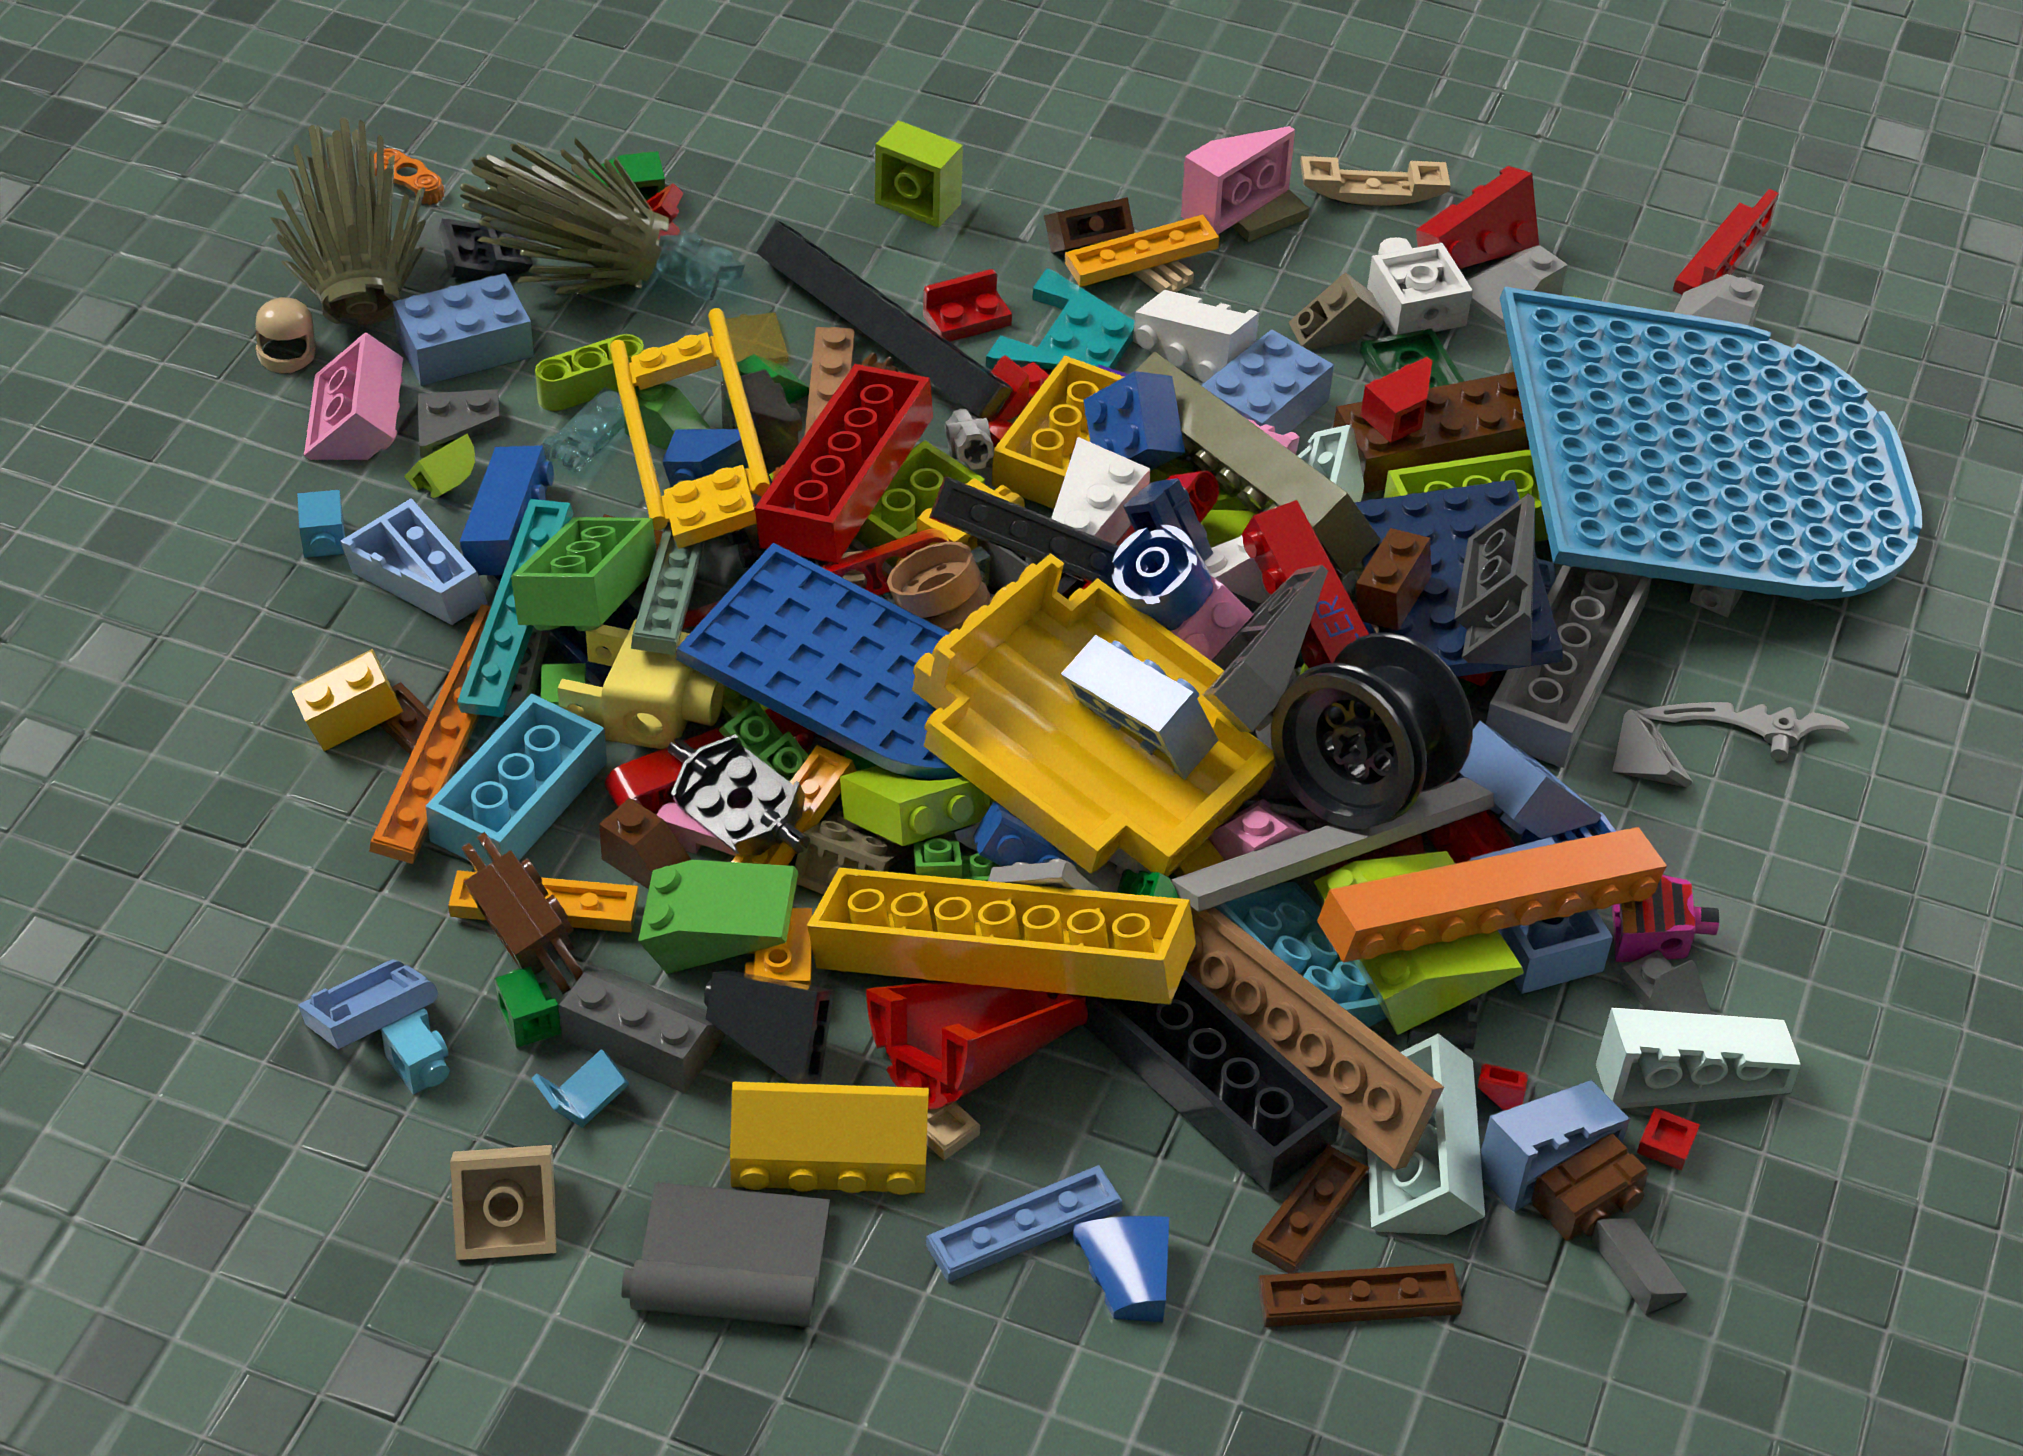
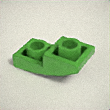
(766, 741)
(944, 859)

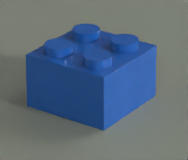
(1137, 419)

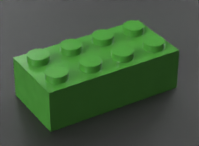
(584, 572)

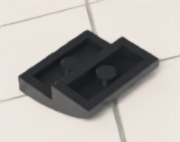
(478, 259)

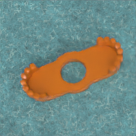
(423, 178)

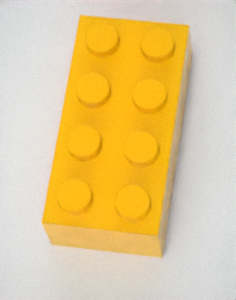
(1041, 440)

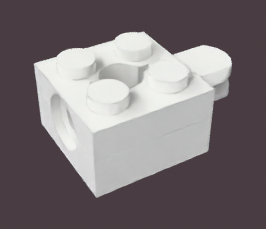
(1418, 287)

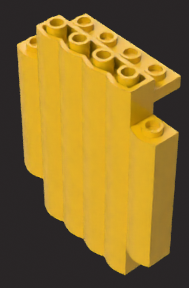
(1052, 760)

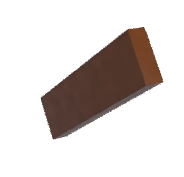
(1359, 1295)

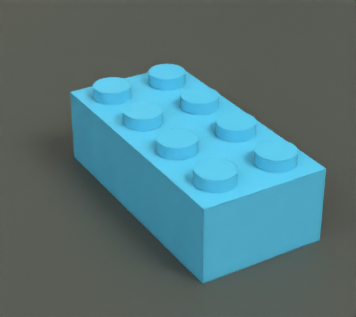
(518, 780)

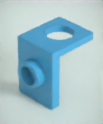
(586, 1090)

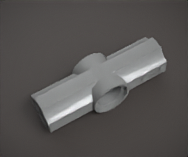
(969, 439)

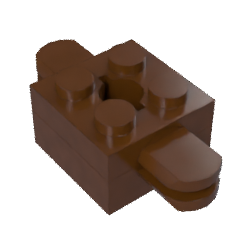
(516, 909)

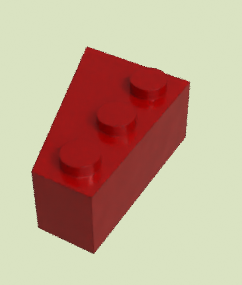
(1489, 222)

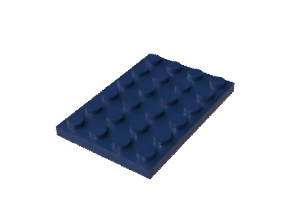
(1449, 521)

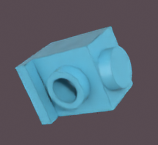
(416, 1051)

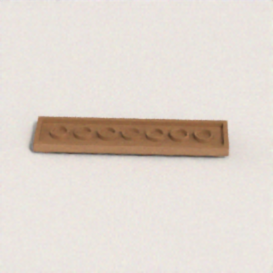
(1380, 1089)

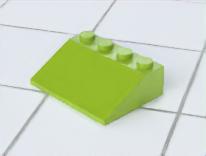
(1434, 976)

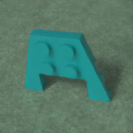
(1084, 329)

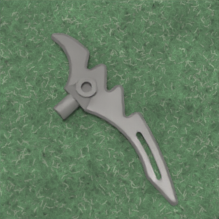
(1779, 729)

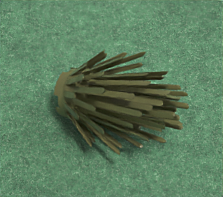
(584, 218)
(353, 259)

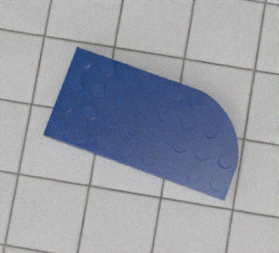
(823, 659)

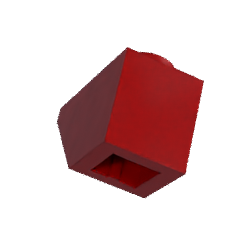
(1398, 400)

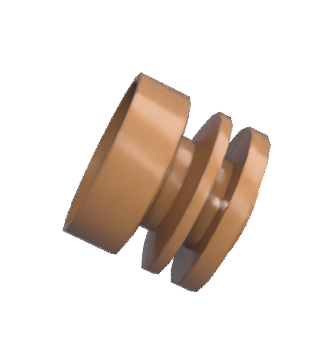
(939, 584)

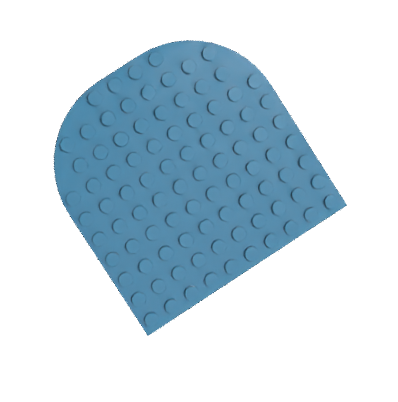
(1706, 452)

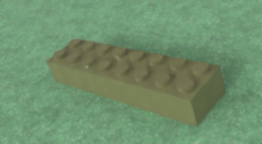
(1263, 469)

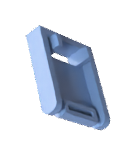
(367, 1002)

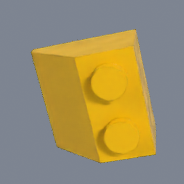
(347, 700)

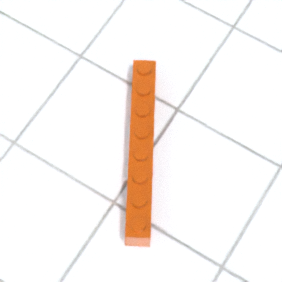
(1490, 894)

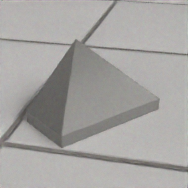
(1646, 754)

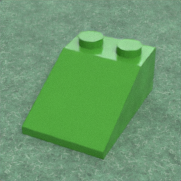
(715, 911)

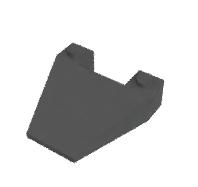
(1264, 652)

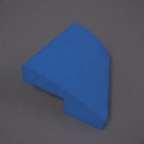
(1129, 1263)

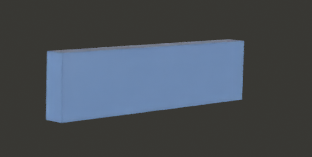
(1023, 1223)

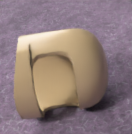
(284, 320)

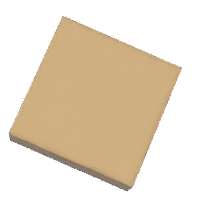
(950, 1129)

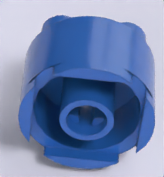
(1162, 575)

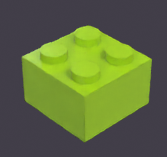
(918, 173)

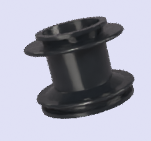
(1371, 731)

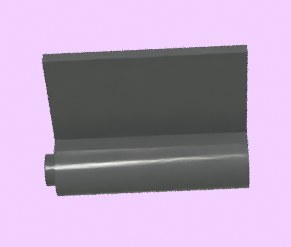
(730, 1255)

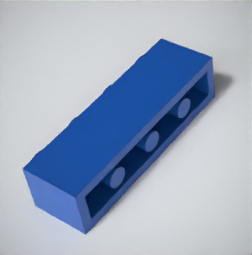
(508, 485)

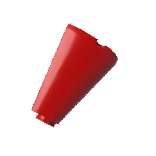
(964, 1033)

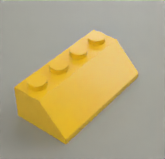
(828, 1137)

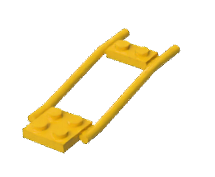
(714, 502)

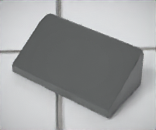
(1637, 1263)

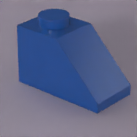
(701, 453)

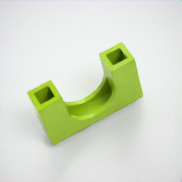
(910, 808)

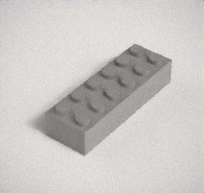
(1550, 704)

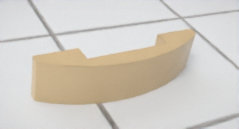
(1375, 188)

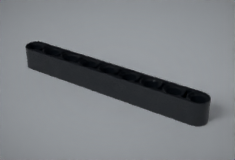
(885, 321)

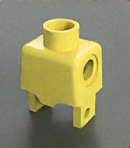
(645, 693)

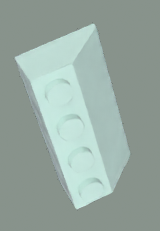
(1444, 1176)

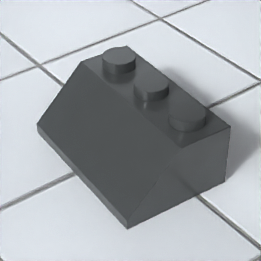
(639, 1027)

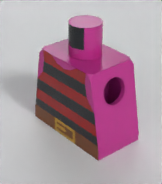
(1661, 922)

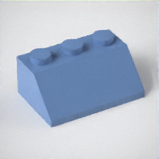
(1523, 787)

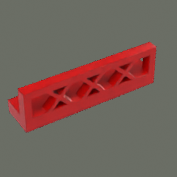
(1729, 243)

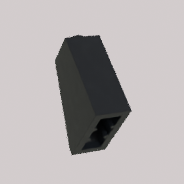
(773, 1020)

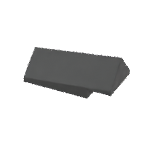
(1498, 588)

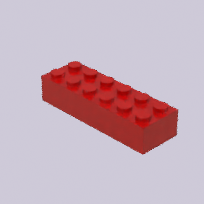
(844, 463)

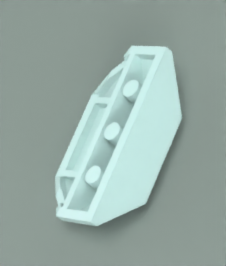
(1337, 458)

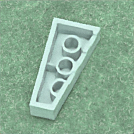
(1693, 1057)

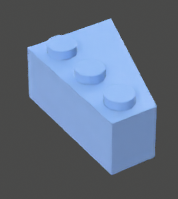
(416, 563)

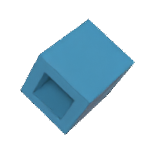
(321, 523)

